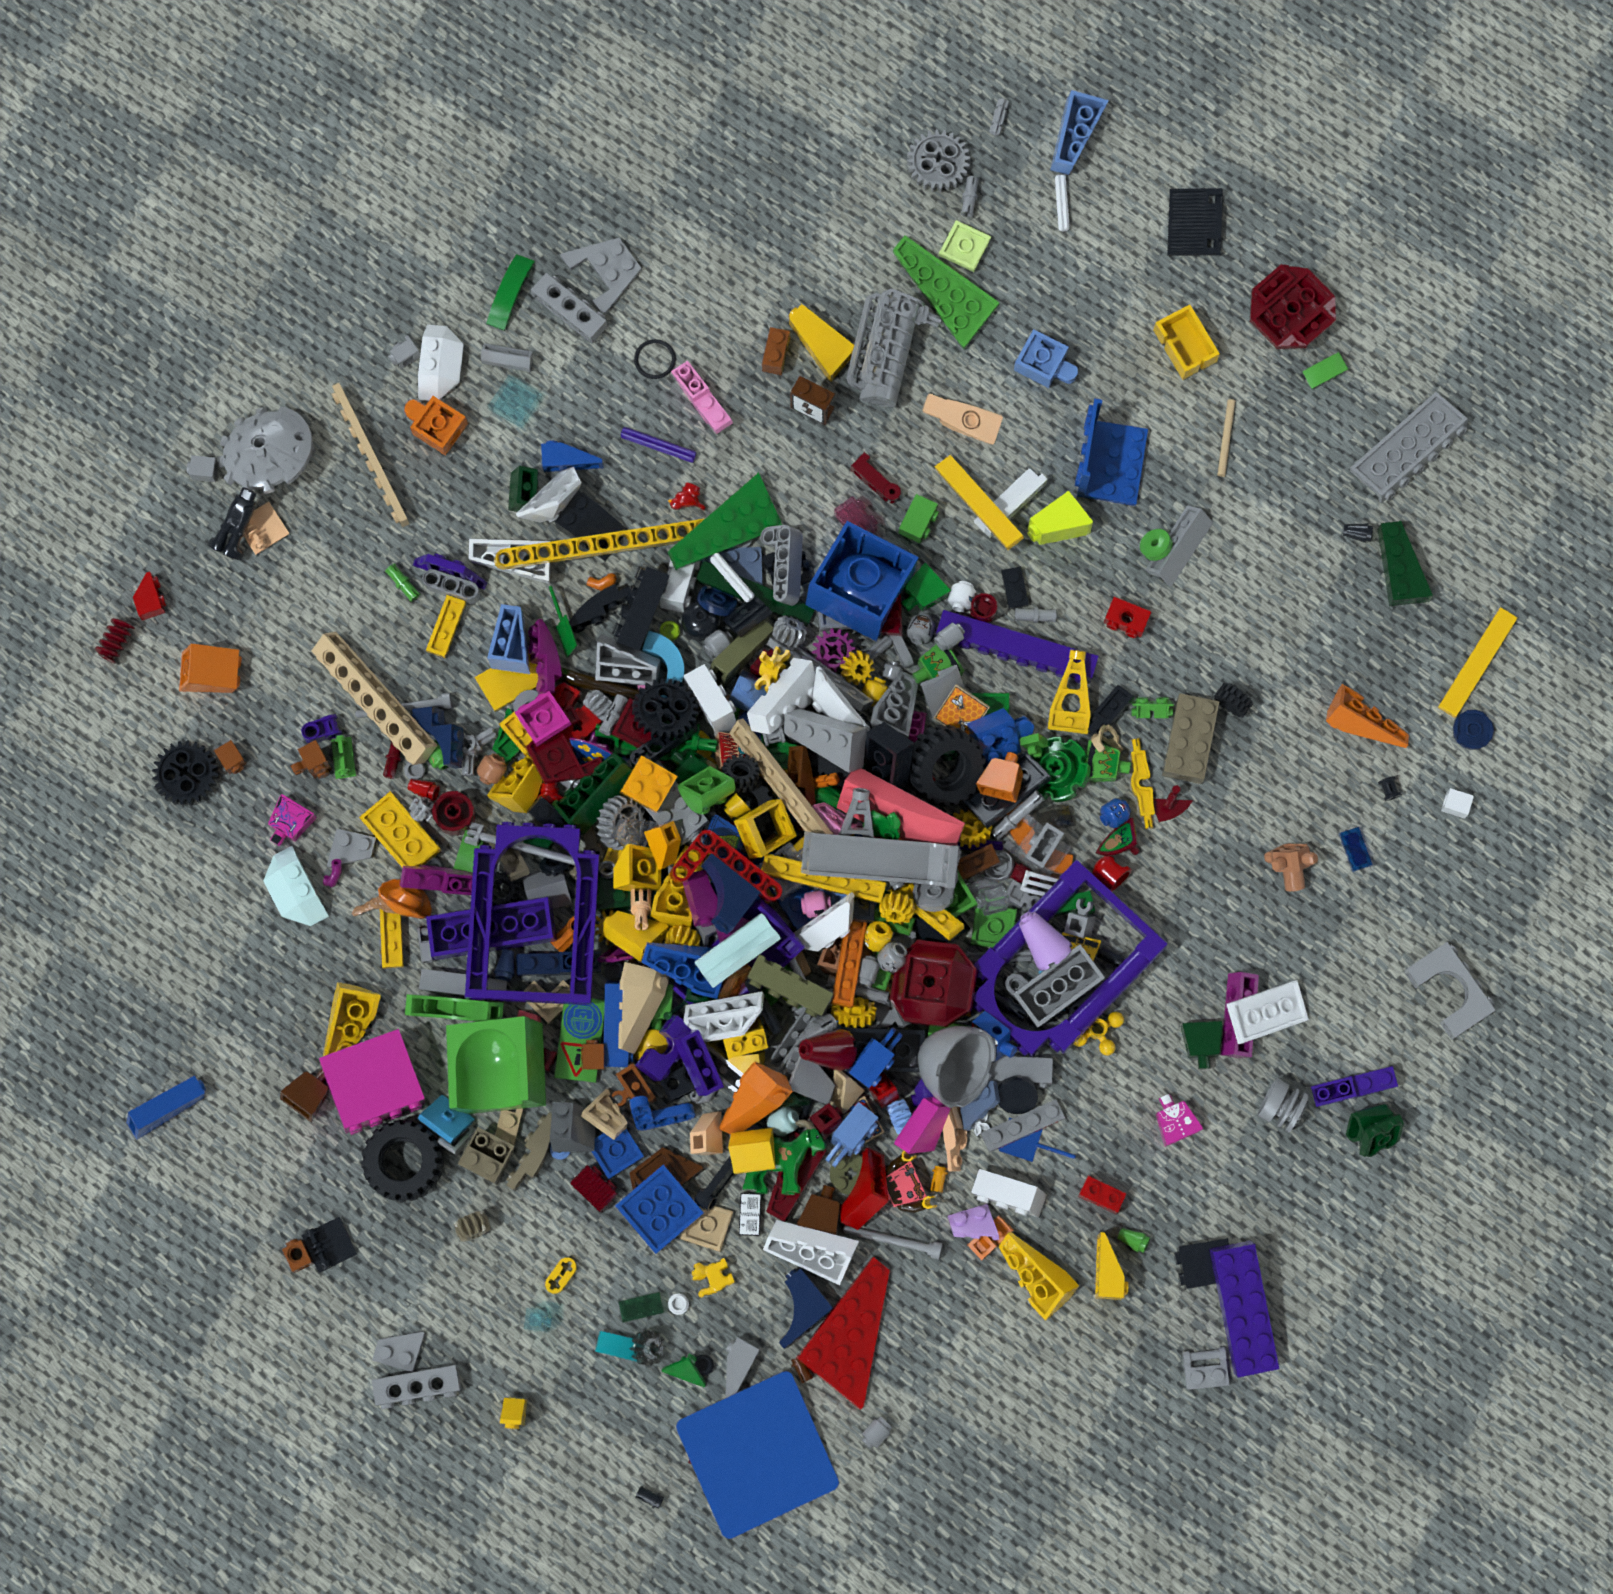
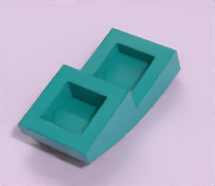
(615, 1345)

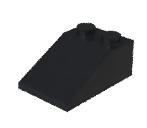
(587, 518)

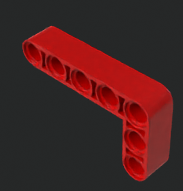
(732, 856)

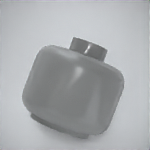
(891, 670)

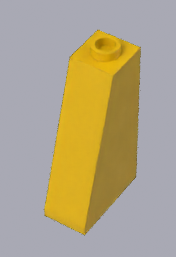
(823, 342)

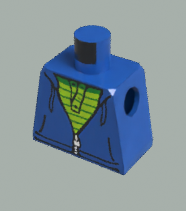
(728, 833)

